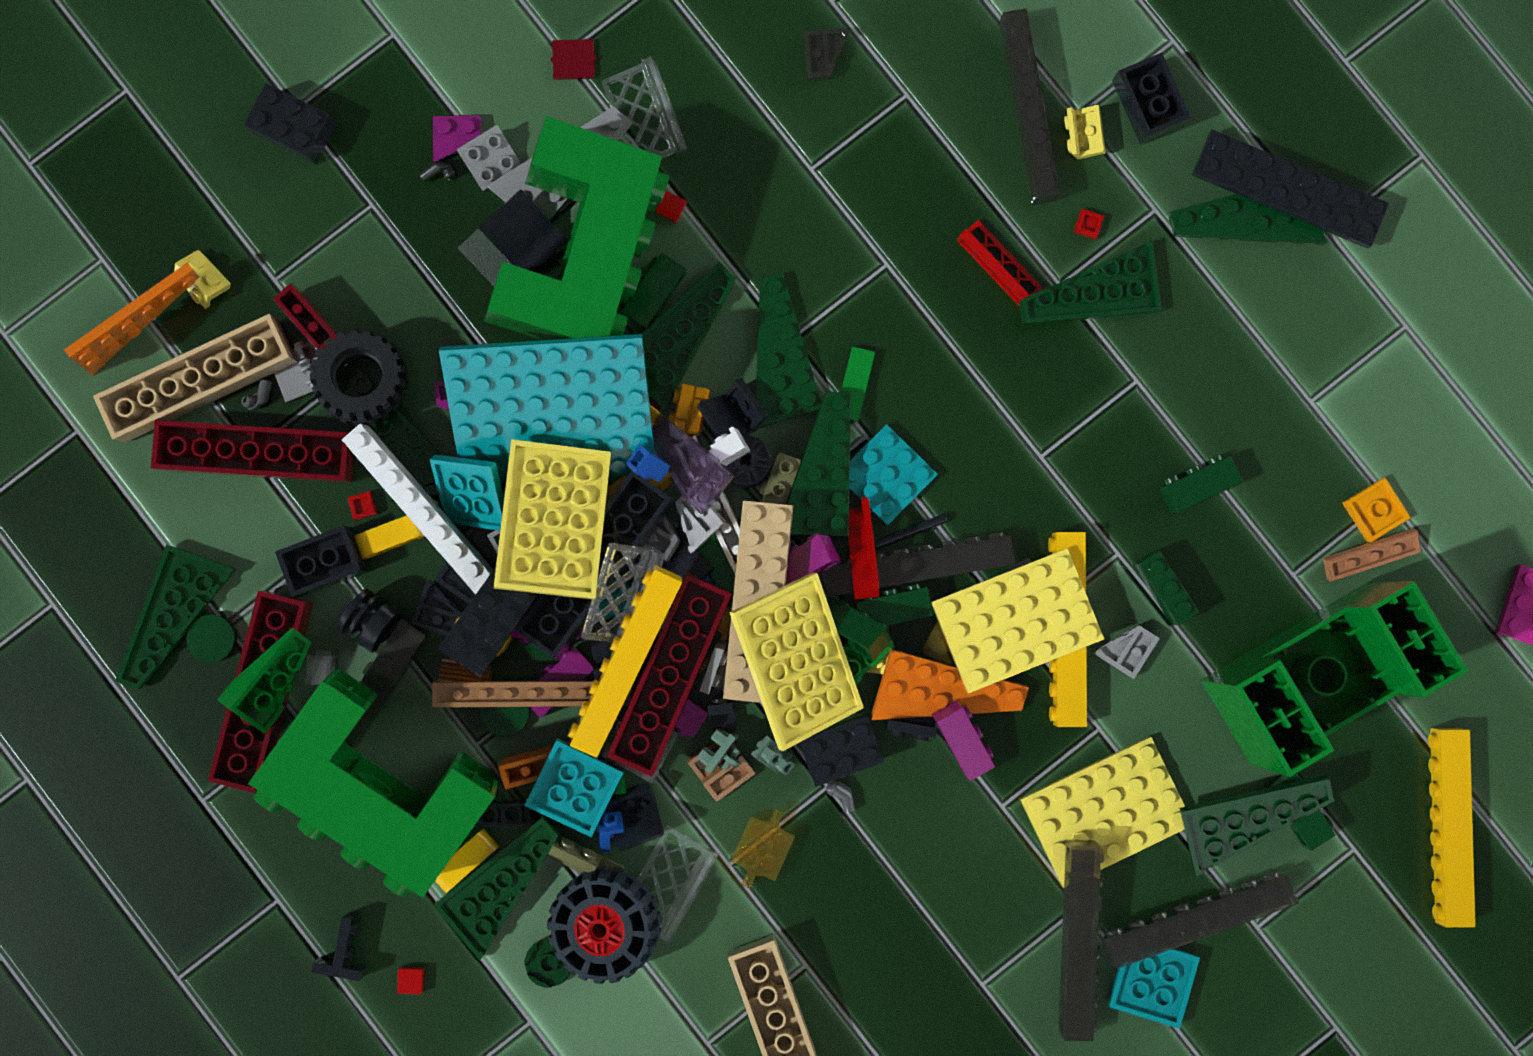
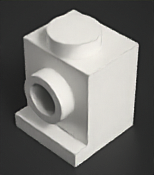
(729, 447)

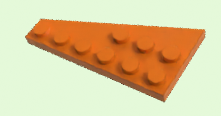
(110, 336)
(922, 686)

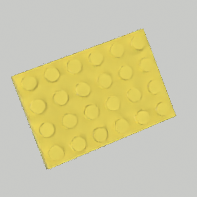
(552, 520)
(1017, 620)
(797, 660)
(1117, 801)

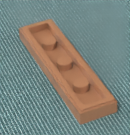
(1372, 555)

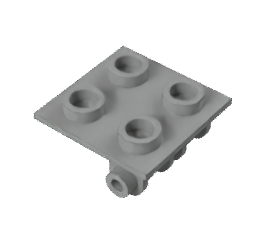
(488, 156)
(295, 379)

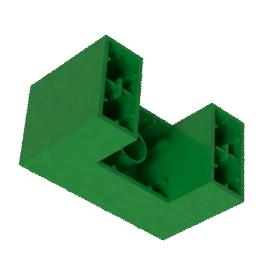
(614, 191)
(1331, 672)
(362, 803)

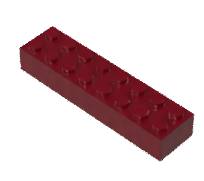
(251, 451)
(670, 675)
(240, 745)

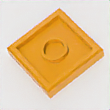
(1376, 510)

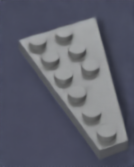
(609, 124)

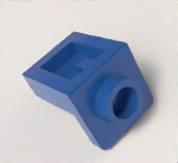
(608, 826)

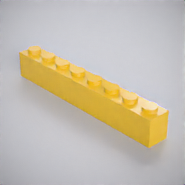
(625, 661)
(1070, 670)
(1452, 827)

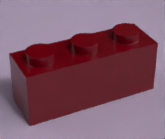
(305, 316)

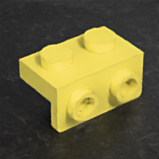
(1085, 132)
(210, 280)

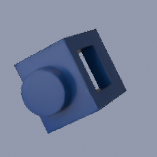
(647, 464)

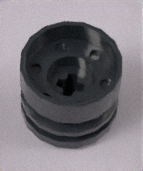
(760, 464)
(365, 618)

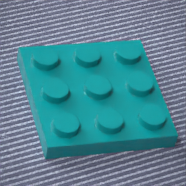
(888, 474)
(469, 491)
(574, 788)
(1156, 987)

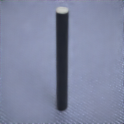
(910, 531)

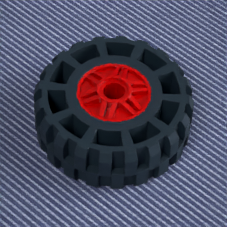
(604, 925)

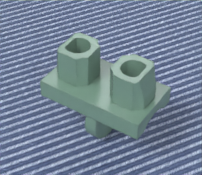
(713, 759)
(775, 759)

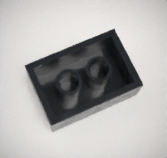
(1151, 98)
(290, 123)
(320, 561)
(841, 750)

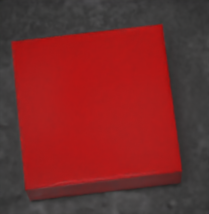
(671, 207)
(1088, 224)
(362, 505)
(410, 980)

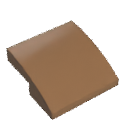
(719, 781)

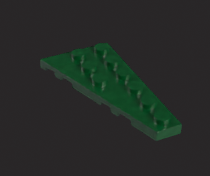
(176, 598)

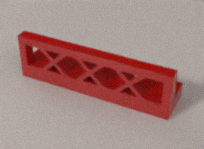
(994, 267)
(862, 552)

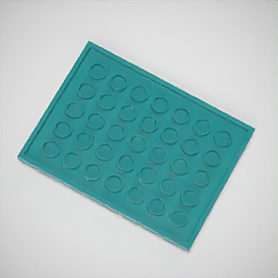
(549, 393)

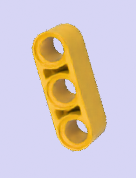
(387, 537)
(466, 860)

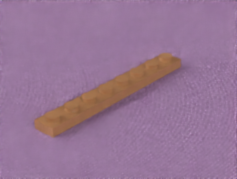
(512, 693)

